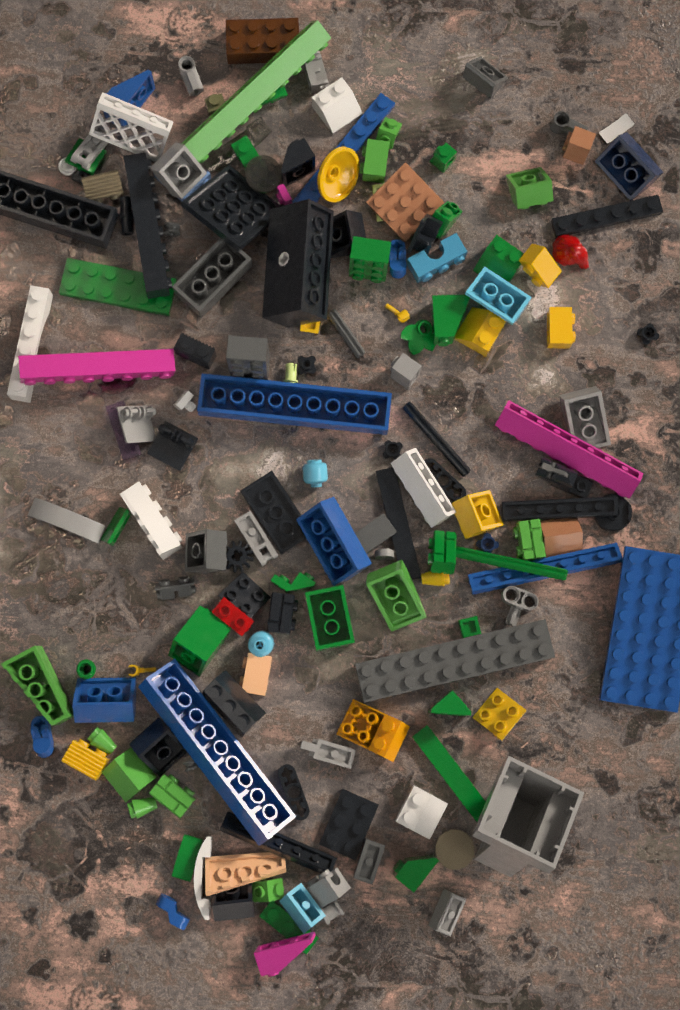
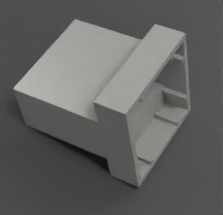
(525, 819)

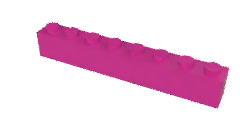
(96, 366)
(569, 449)

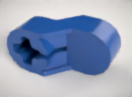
(397, 266)
(42, 728)
(175, 917)

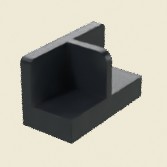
(425, 234)

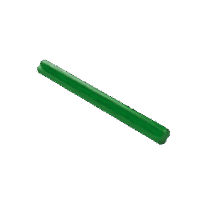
(511, 563)

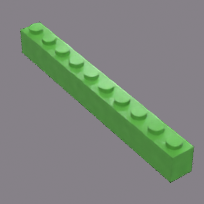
(257, 90)

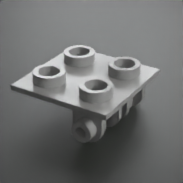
(137, 423)

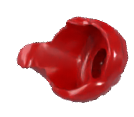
(569, 251)

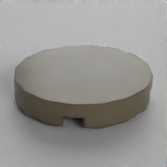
(454, 849)

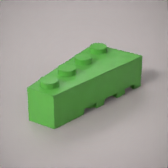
(40, 684)

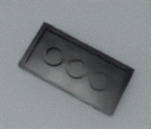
(275, 511)

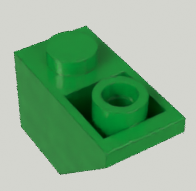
(448, 214)

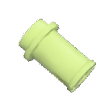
(291, 373)

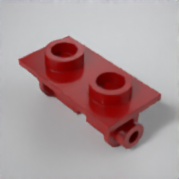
(233, 616)

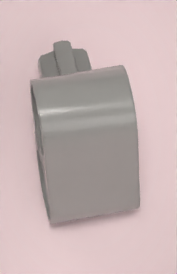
(517, 605)

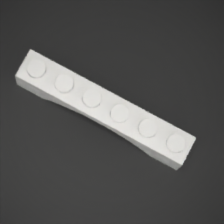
(34, 319)

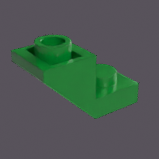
(301, 582)

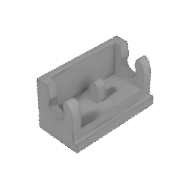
(316, 74)

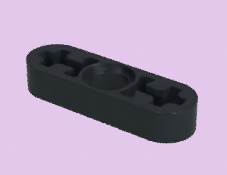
(457, 486)
(293, 776)

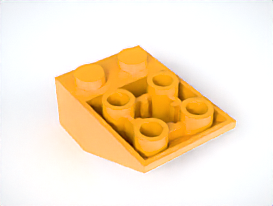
(373, 730)

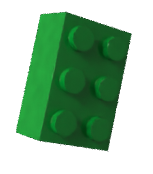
(369, 259)
(329, 618)

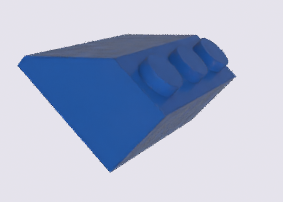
(104, 700)

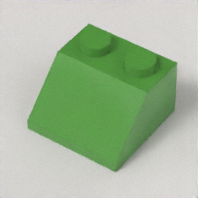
(530, 188)

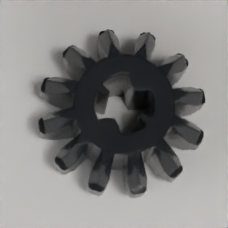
(243, 559)

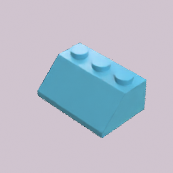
(498, 296)

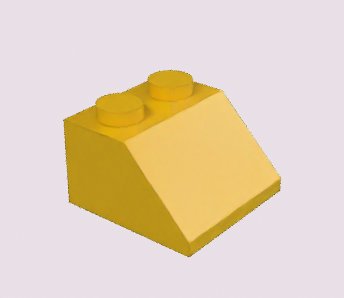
(480, 330)
(477, 514)

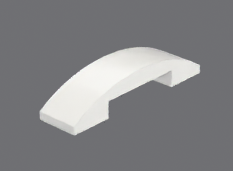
(204, 903)

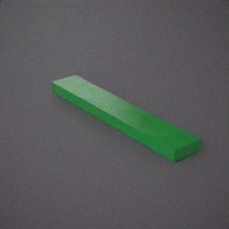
(450, 771)

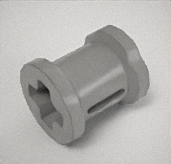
(332, 911)

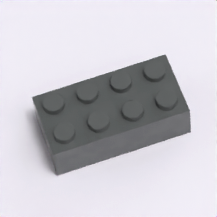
(212, 277)
(248, 357)

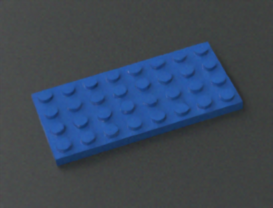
(645, 633)

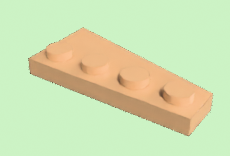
(240, 869)

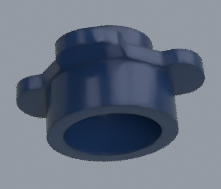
(487, 539)

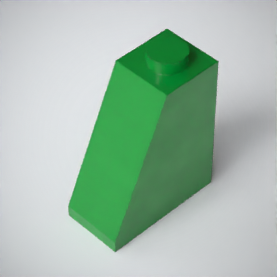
(447, 316)

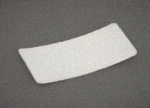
(616, 128)

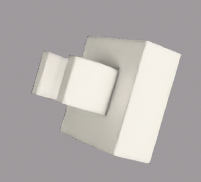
(184, 402)

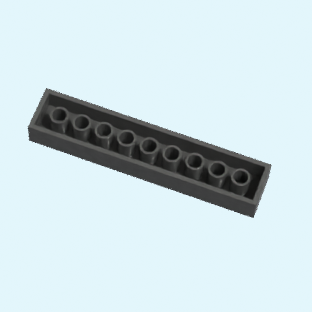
(454, 661)

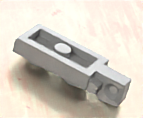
(330, 752)

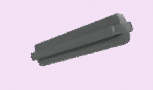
(346, 333)

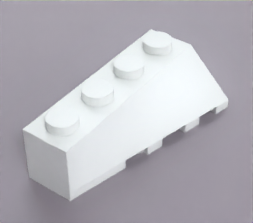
(151, 521)

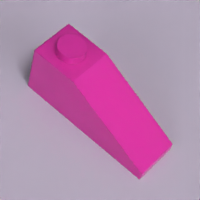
(277, 955)

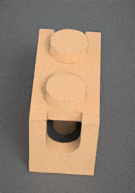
(256, 674)

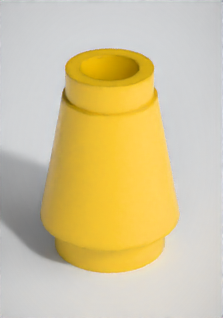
(435, 579)

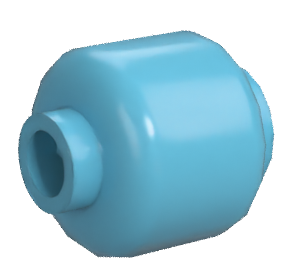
(315, 472)
(264, 637)

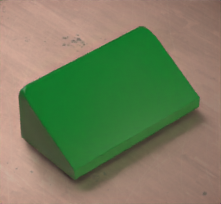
(116, 526)

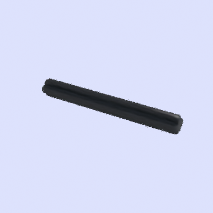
(436, 439)

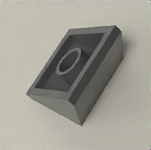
(484, 76)

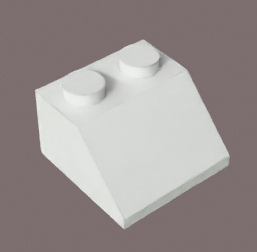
(336, 105)
(421, 812)

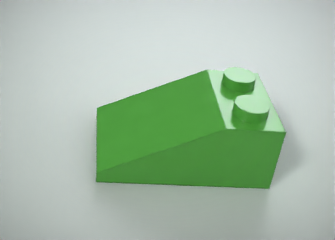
(395, 595)

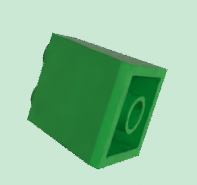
(199, 640)

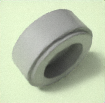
(384, 554)

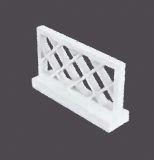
(135, 117)

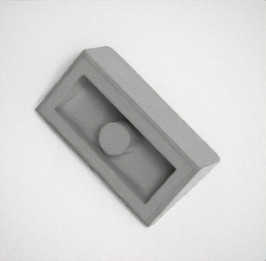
(447, 912)

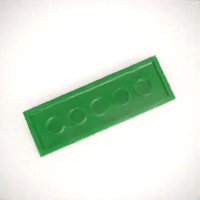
(111, 287)

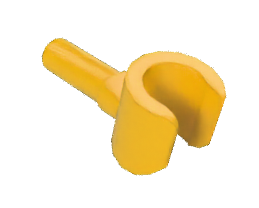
(402, 316)
(141, 670)

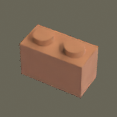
(578, 145)

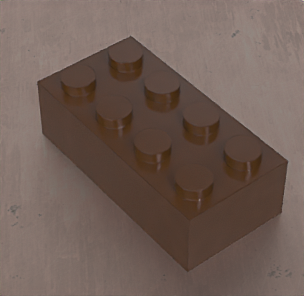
(258, 39)

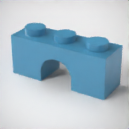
(424, 267)

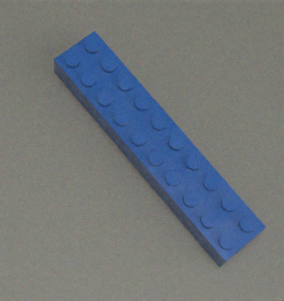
(294, 404)
(216, 751)

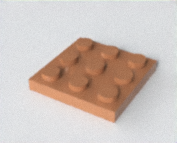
(404, 202)

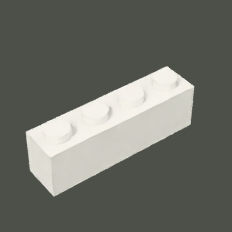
(423, 487)

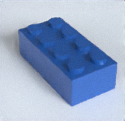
(333, 541)

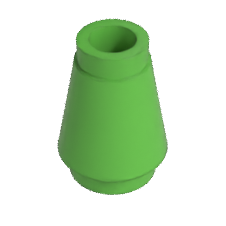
(102, 741)
(140, 807)

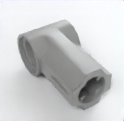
(190, 76)

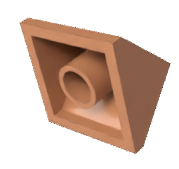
(561, 536)

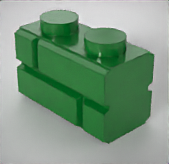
(443, 552)

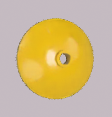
(338, 174)

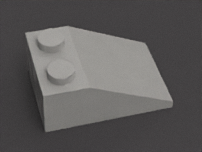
(586, 416)

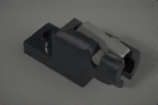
(564, 478)

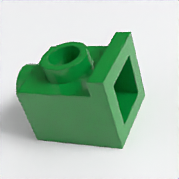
(443, 157)

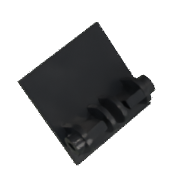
(172, 445)
(245, 595)

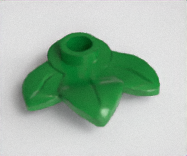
(416, 339)

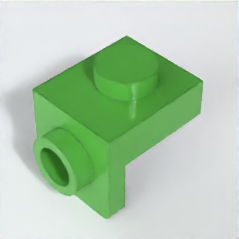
(388, 131)
(268, 890)

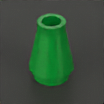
(81, 669)

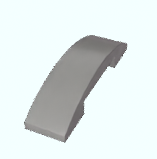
(66, 520)

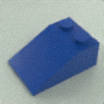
(133, 91)

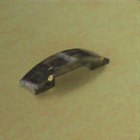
(224, 156)

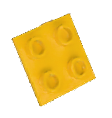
(499, 714)

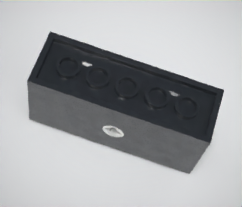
(298, 264)

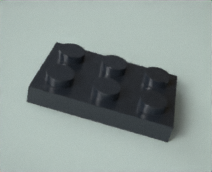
(348, 824)

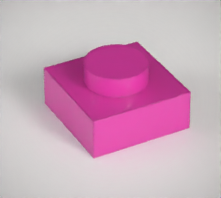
(282, 195)

